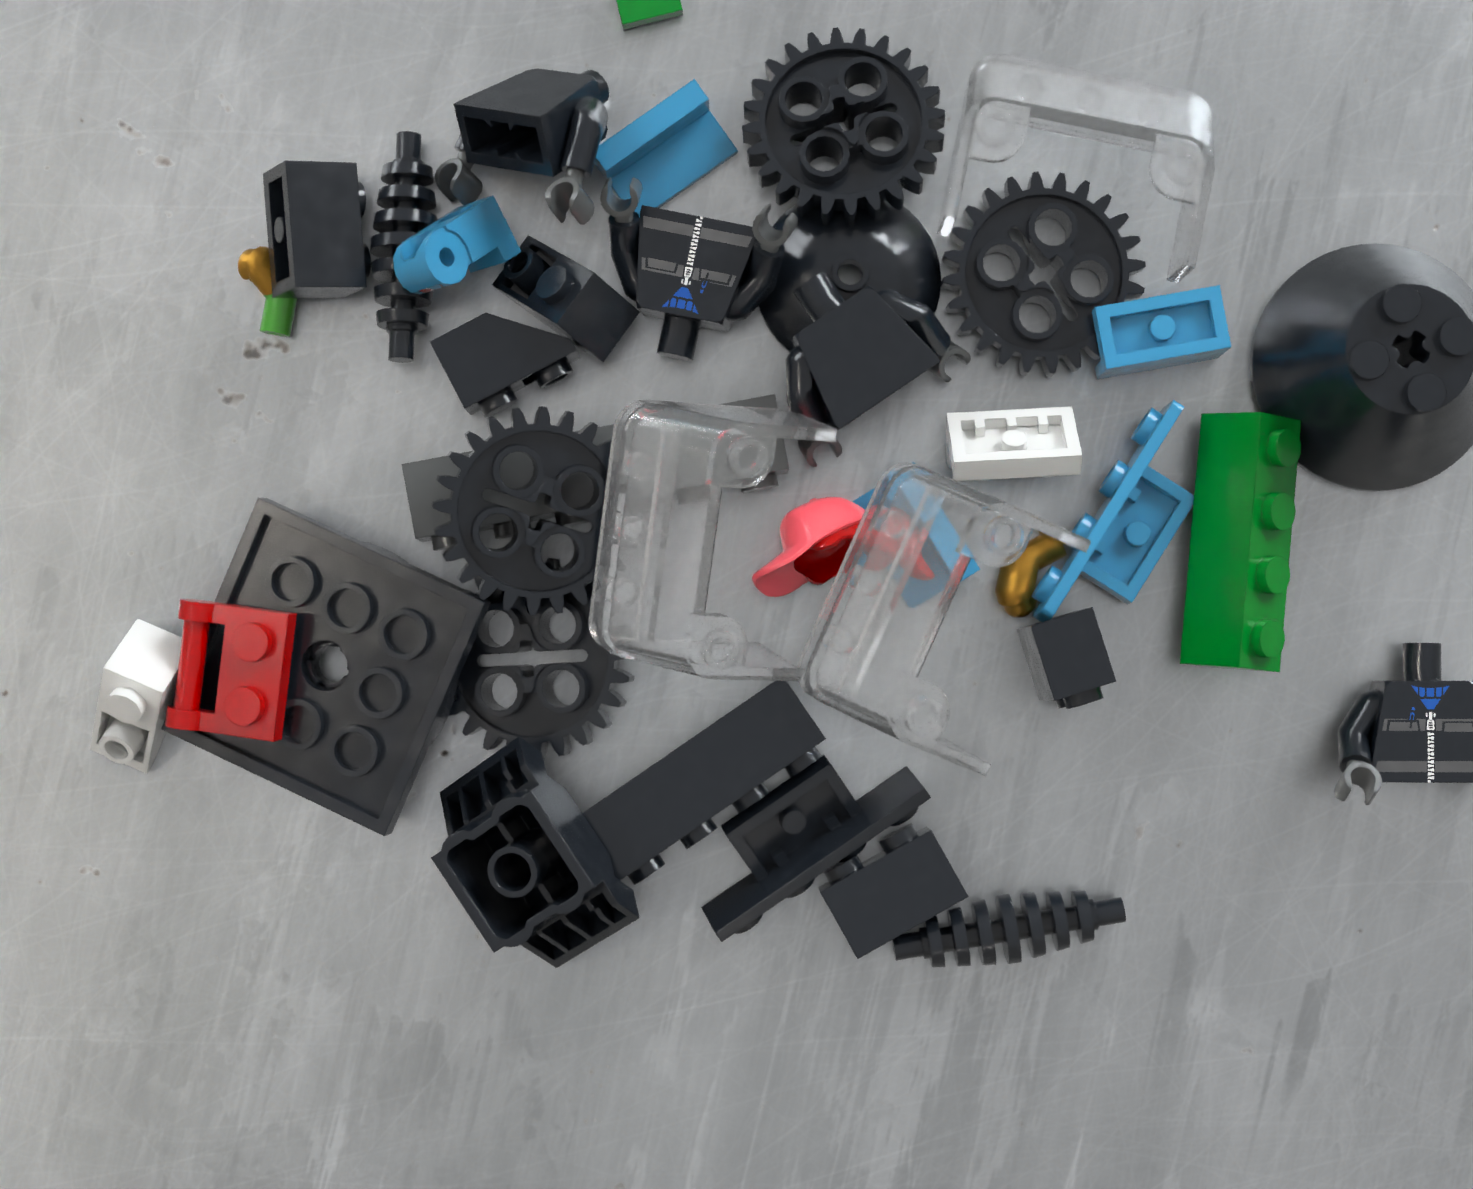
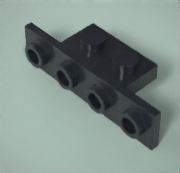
(802, 833)

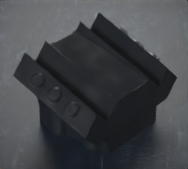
(529, 860)

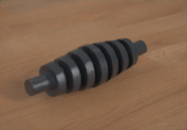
(404, 215)
(1083, 916)

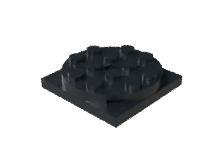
(404, 645)

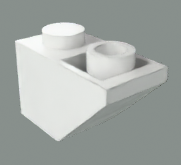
(135, 696)

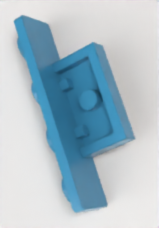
(1129, 527)

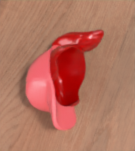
(812, 545)

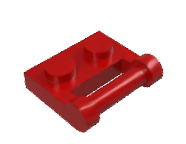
(251, 671)

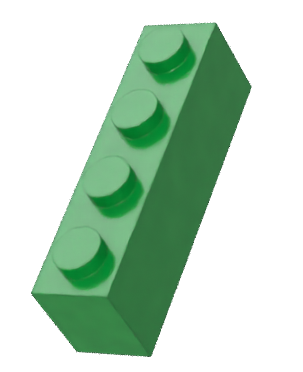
(1240, 541)

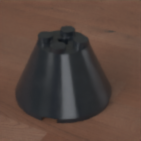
(1372, 363)

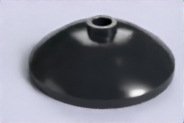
(889, 253)

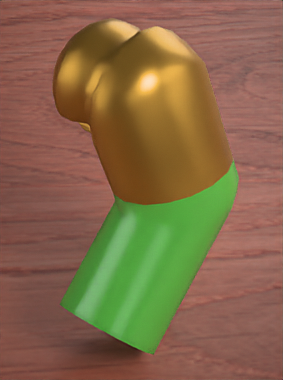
(277, 312)

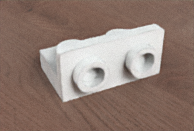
(1012, 444)

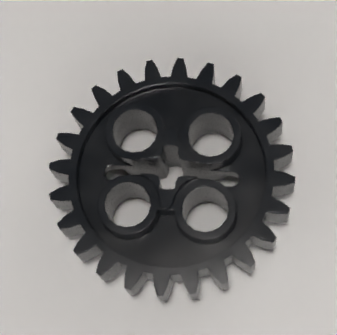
(823, 79)
(995, 305)
(518, 566)
(536, 711)

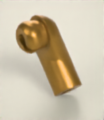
(1019, 579)

